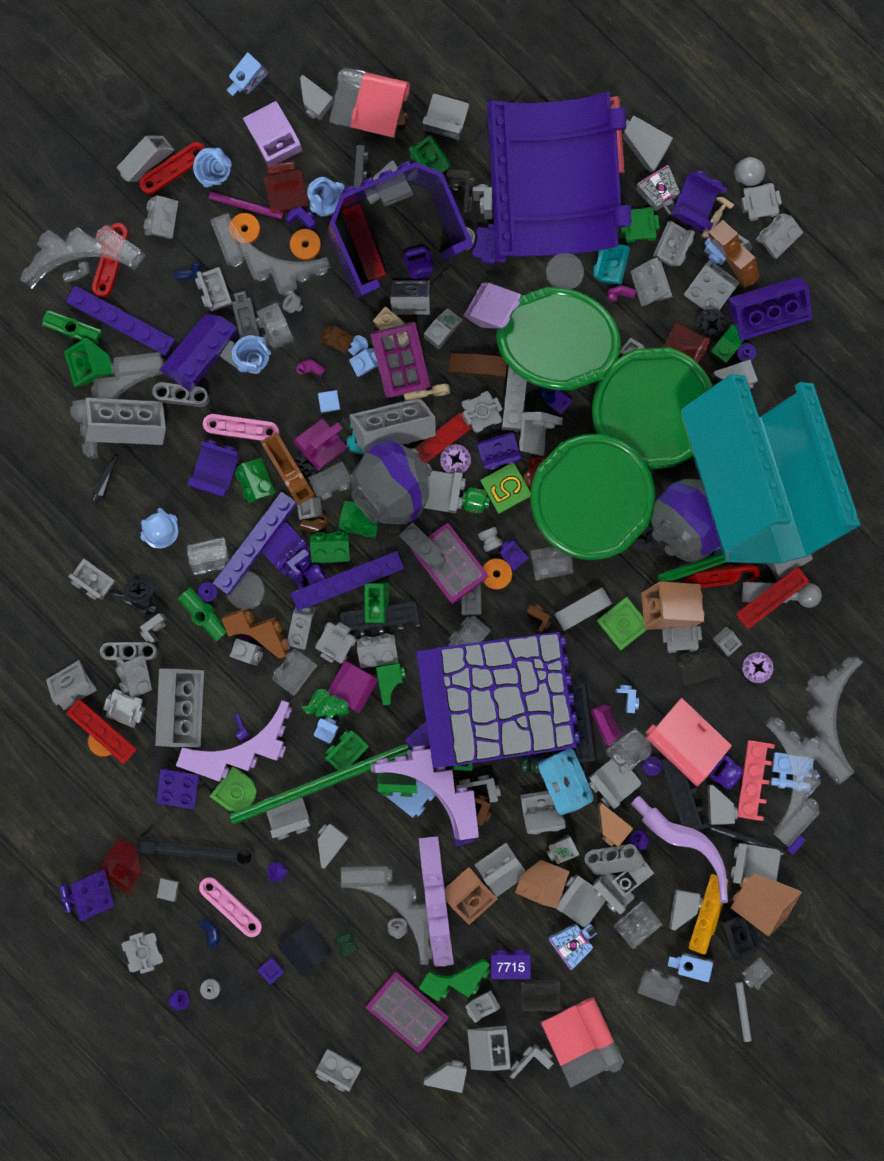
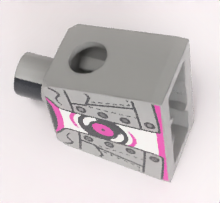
(659, 190)

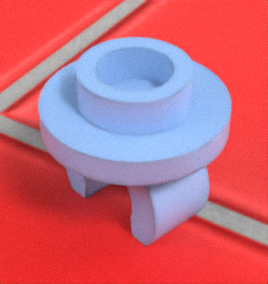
(358, 345)

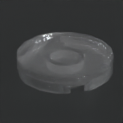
(565, 271)
(248, 592)

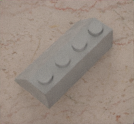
(124, 421)
(395, 422)
(179, 708)

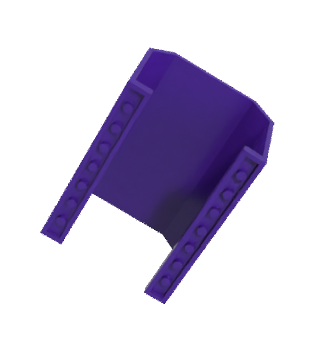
(418, 175)

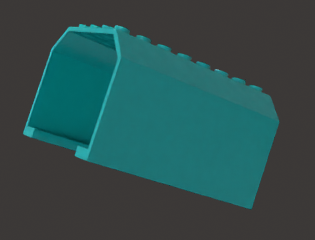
(768, 477)

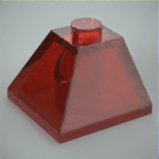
(122, 866)

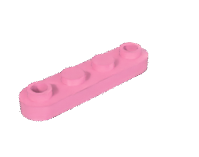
(239, 427)
(230, 907)

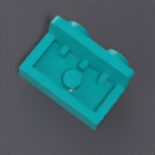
(611, 264)

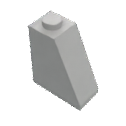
(646, 142)
(144, 157)

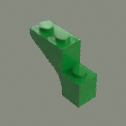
(464, 981)

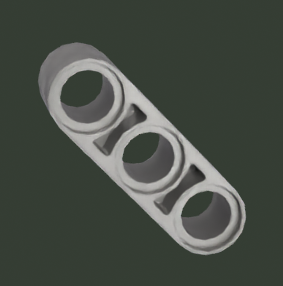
(173, 389)
(583, 609)
(120, 650)
(614, 859)

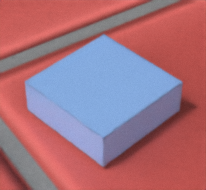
(329, 401)

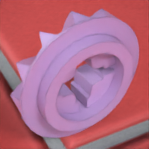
(464, 456)
(748, 667)

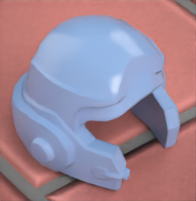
(211, 167)
(324, 195)
(250, 354)
(160, 529)

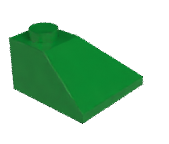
(87, 362)

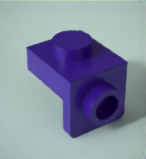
(306, 218)

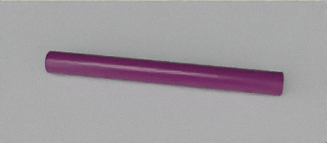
(244, 205)

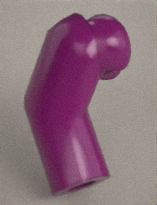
(613, 293)
(309, 366)

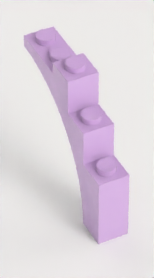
(215, 763)
(458, 803)
(436, 901)

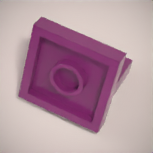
(321, 443)

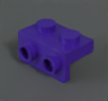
(499, 451)

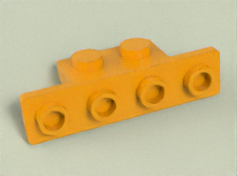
(707, 917)

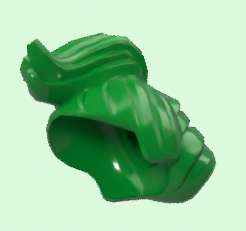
(325, 705)

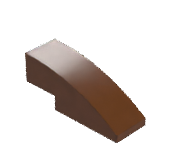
(478, 365)

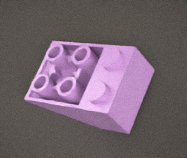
(273, 134)
(492, 306)

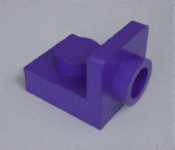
(512, 554)
(298, 563)

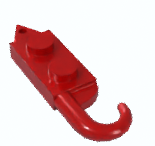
(721, 575)

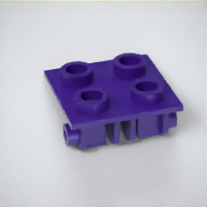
(284, 547)
(177, 788)

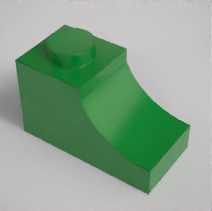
(726, 346)
(376, 602)
(389, 678)

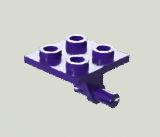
(89, 895)

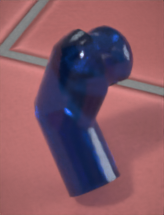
(189, 273)
(546, 395)
(212, 933)

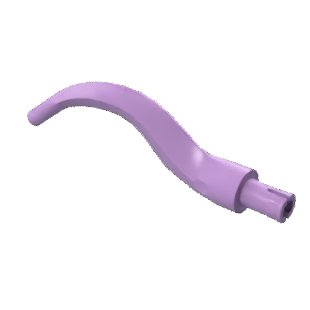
(684, 837)

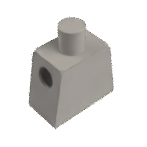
(394, 193)

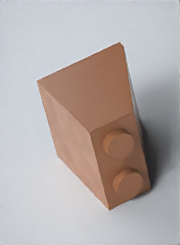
(672, 605)
(764, 902)

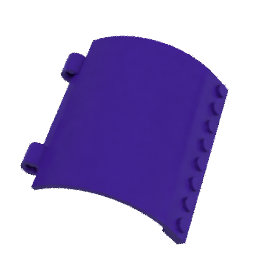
(556, 176)

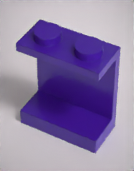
(697, 200)
(214, 469)

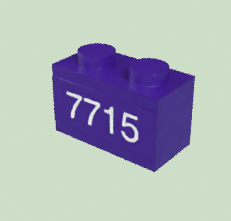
(510, 965)

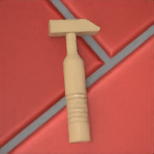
(718, 214)

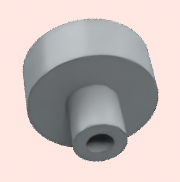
(292, 303)
(397, 927)
(210, 984)

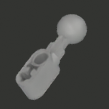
(807, 596)

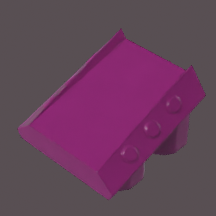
(352, 686)
(606, 724)

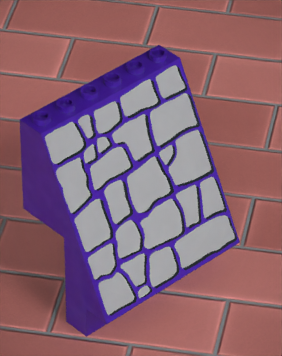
(497, 699)

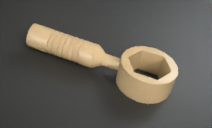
(438, 390)

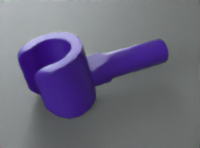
(243, 733)

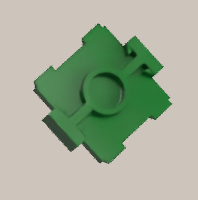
(643, 225)

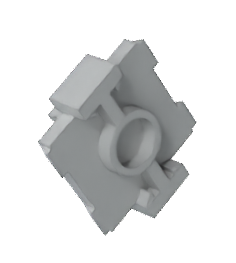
(761, 201)
(481, 411)
(682, 638)
(335, 642)
(124, 708)
(142, 952)

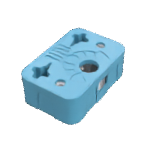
(565, 781)

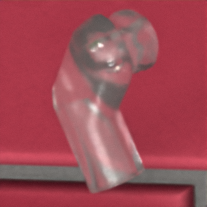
(77, 274)

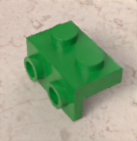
(430, 155)
(254, 480)
(355, 521)
(329, 547)
(346, 751)
(395, 782)

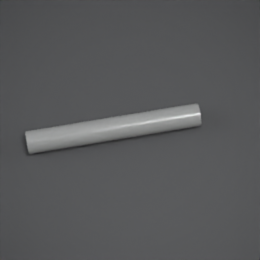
(743, 1011)

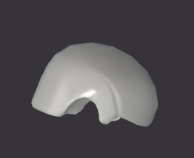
(749, 171)

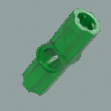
(61, 323)
(195, 606)

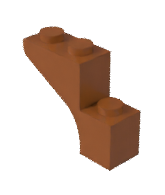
(738, 257)
(287, 468)
(265, 632)

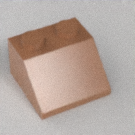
(612, 826)
(543, 883)
(469, 895)

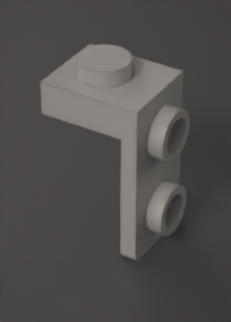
(300, 627)
(493, 790)
(543, 1056)

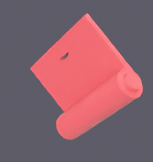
(688, 742)

